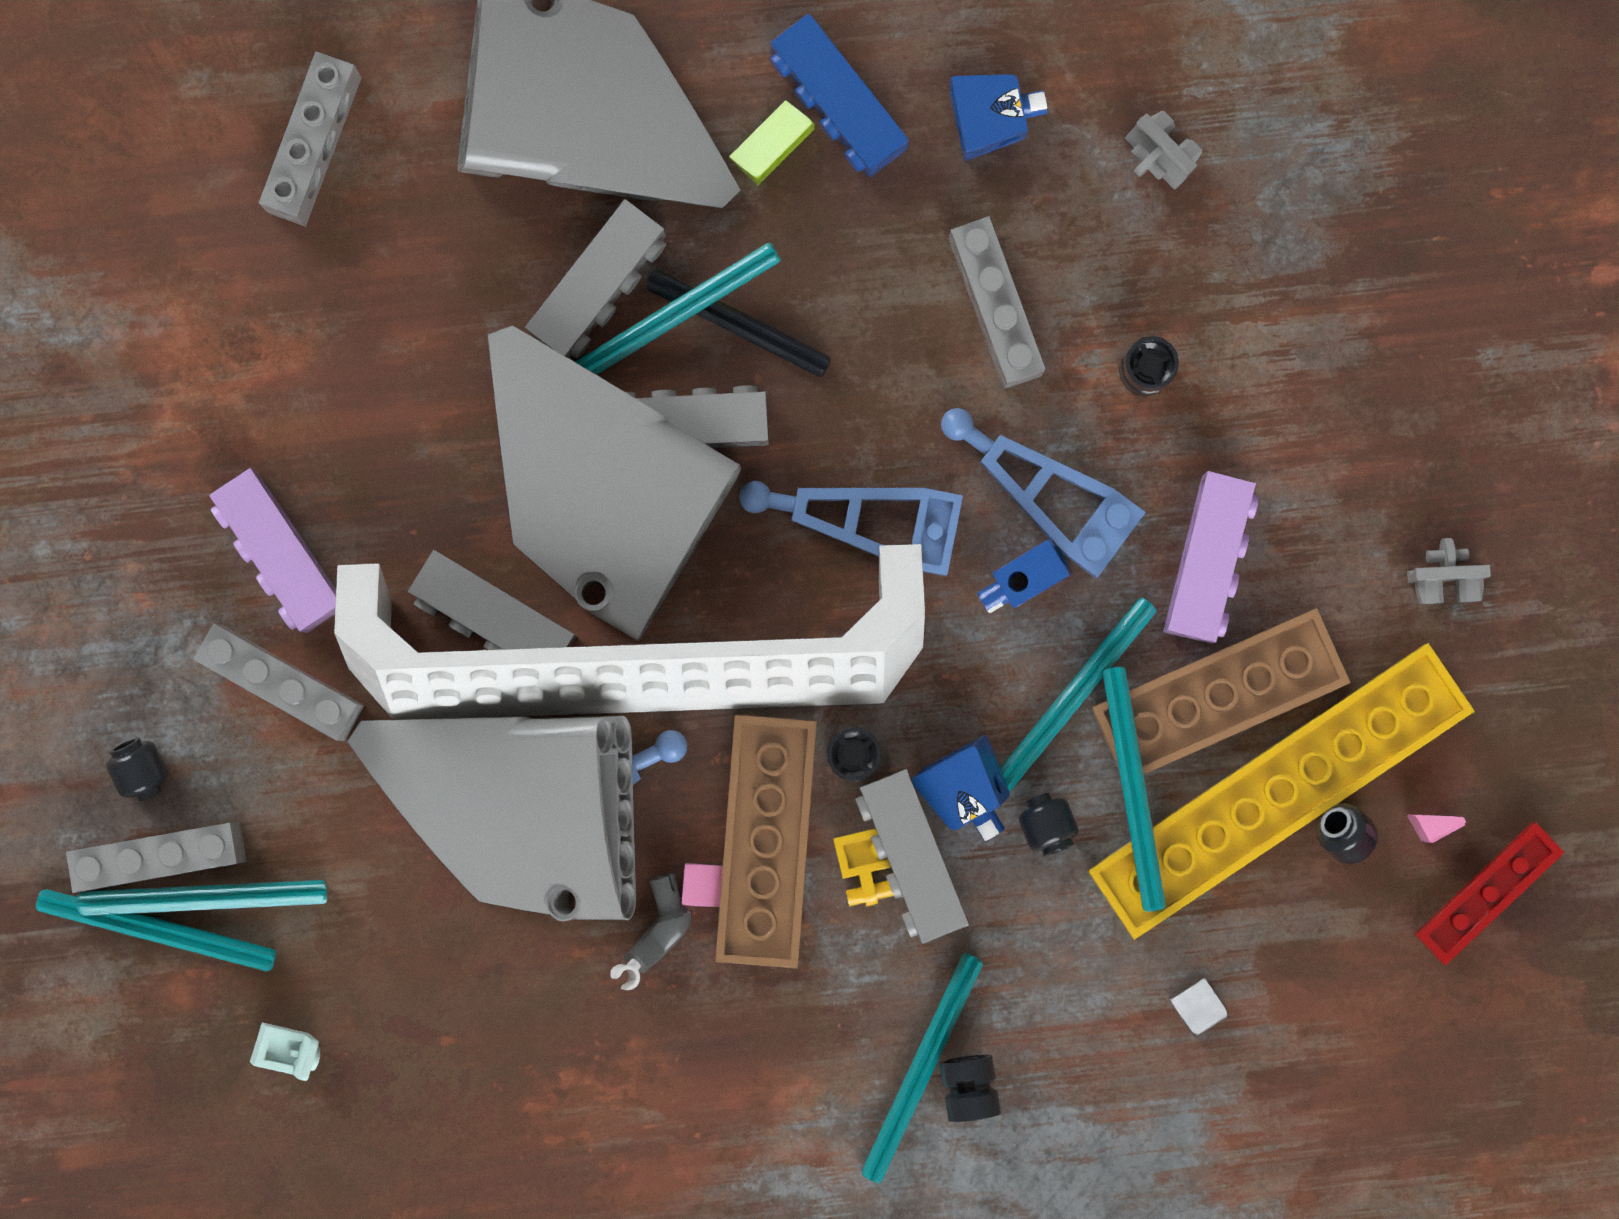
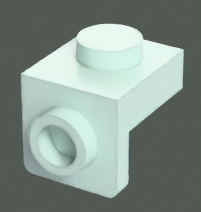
(286, 1051)

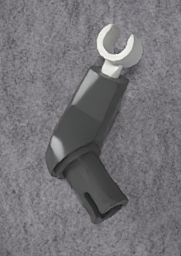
(661, 935)

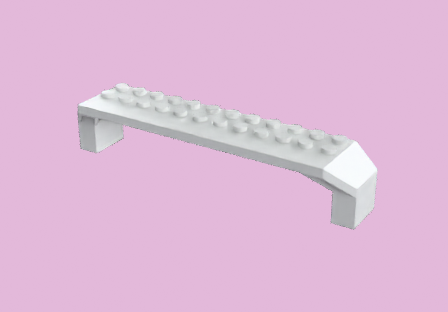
(633, 678)

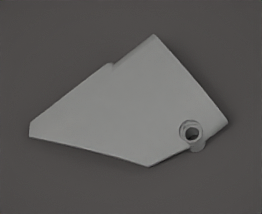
(583, 106)
(599, 481)
(517, 805)

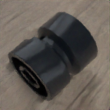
(1149, 366)
(854, 754)
(972, 1102)

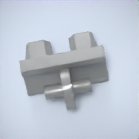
(1159, 152)
(1430, 580)

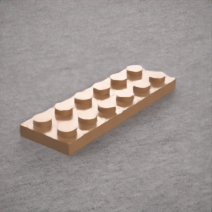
(1230, 690)
(766, 841)

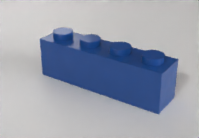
(838, 96)

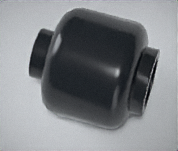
(137, 769)
(1048, 824)
(1347, 833)

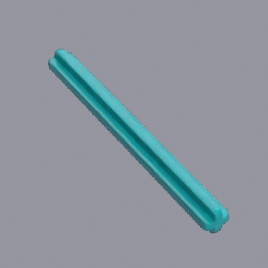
(680, 309)
(1077, 691)
(1134, 789)
(202, 897)
(162, 932)
(922, 1068)

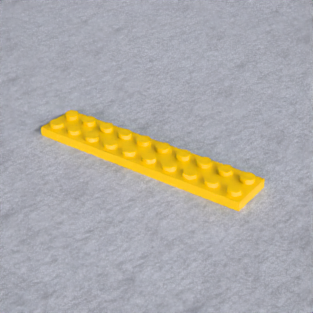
(1287, 786)

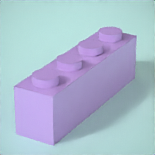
(277, 551)
(1210, 558)

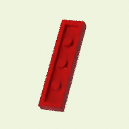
(1489, 893)

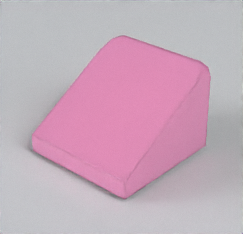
(1432, 827)
(702, 885)

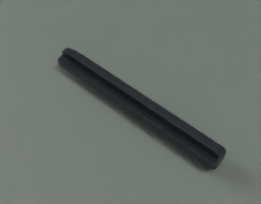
(745, 326)

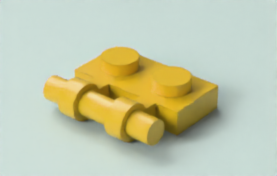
(859, 857)

